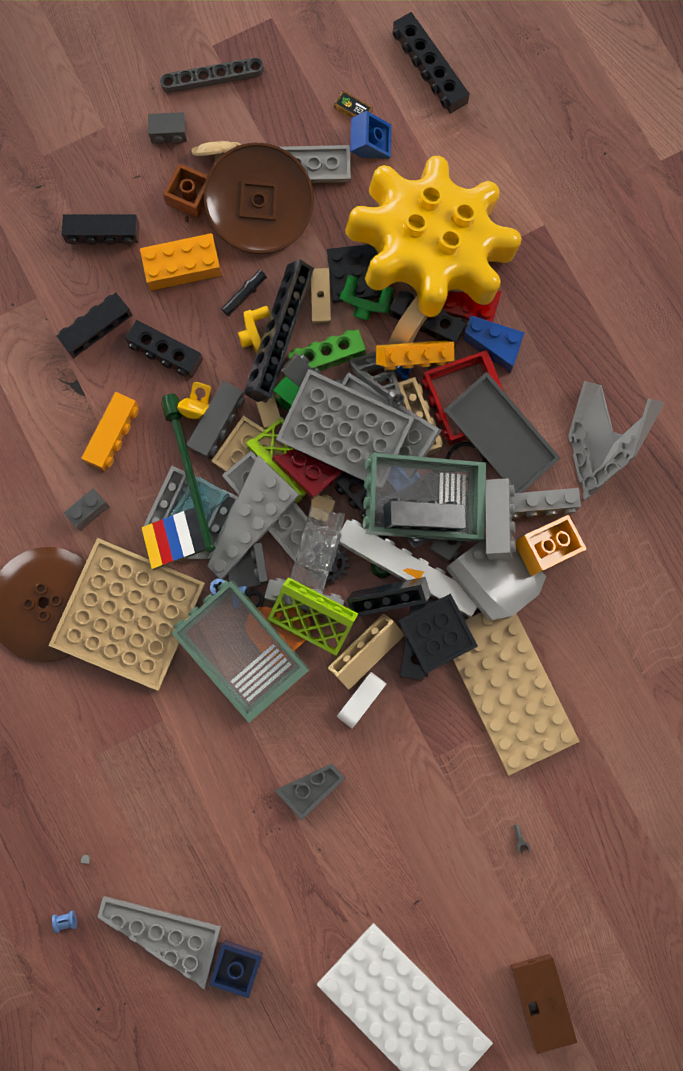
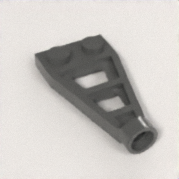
(363, 365)

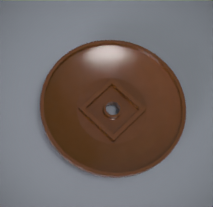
(262, 172)
(23, 583)

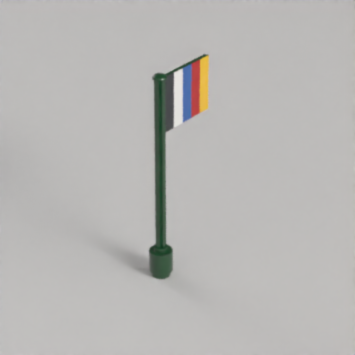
(188, 530)

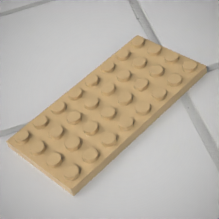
(513, 694)

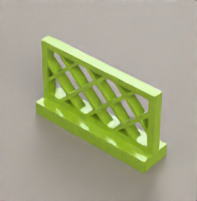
(254, 446)
(315, 602)

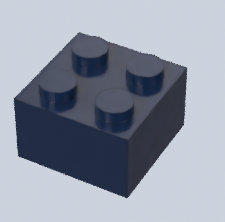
(236, 968)

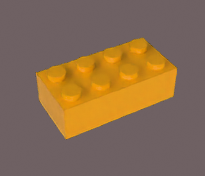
(180, 262)

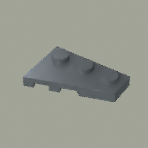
(310, 790)

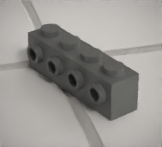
(216, 420)

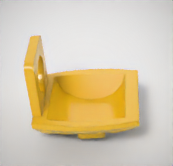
(193, 407)

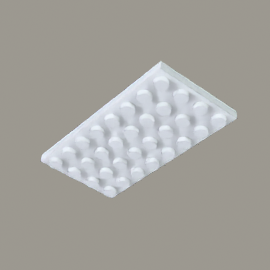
(402, 1008)

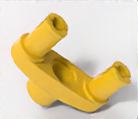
(250, 336)

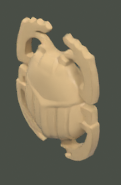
(214, 148)

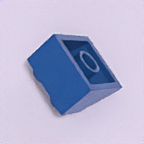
(370, 136)

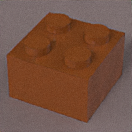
(186, 190)

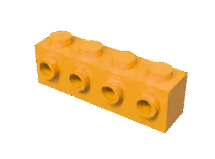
(414, 353)

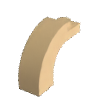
(408, 325)

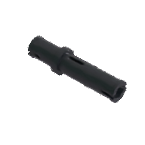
(249, 287)

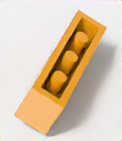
(110, 432)

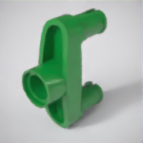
(364, 307)

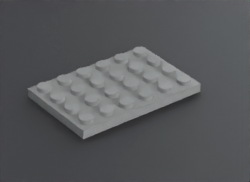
(342, 425)

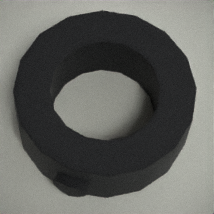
(255, 592)

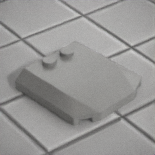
(171, 494)
(498, 585)

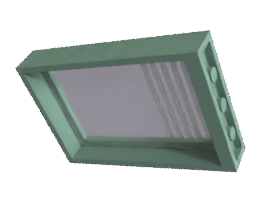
(426, 480)
(240, 650)

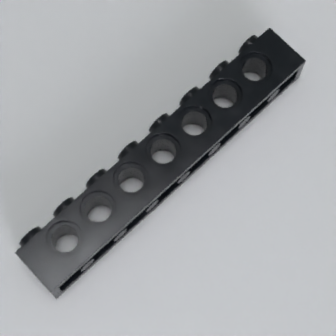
(278, 331)

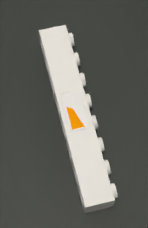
(403, 565)

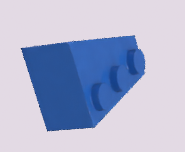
(497, 339)

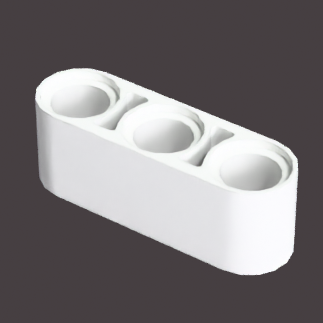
(361, 700)

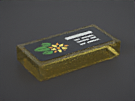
(351, 105)

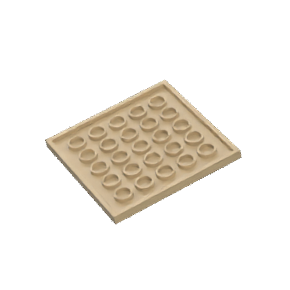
(126, 614)

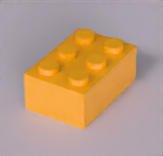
(549, 545)

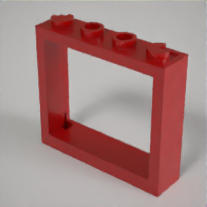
(480, 358)

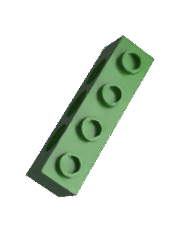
(338, 356)

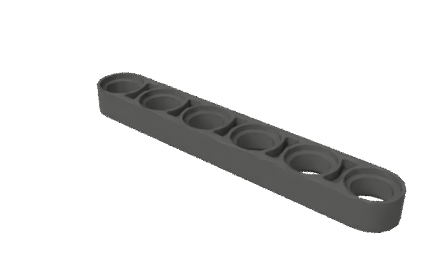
(212, 78)

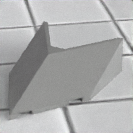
(598, 449)

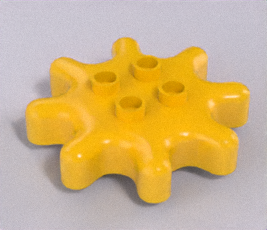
(433, 235)

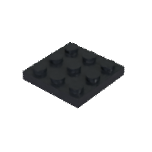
(352, 262)
(437, 633)

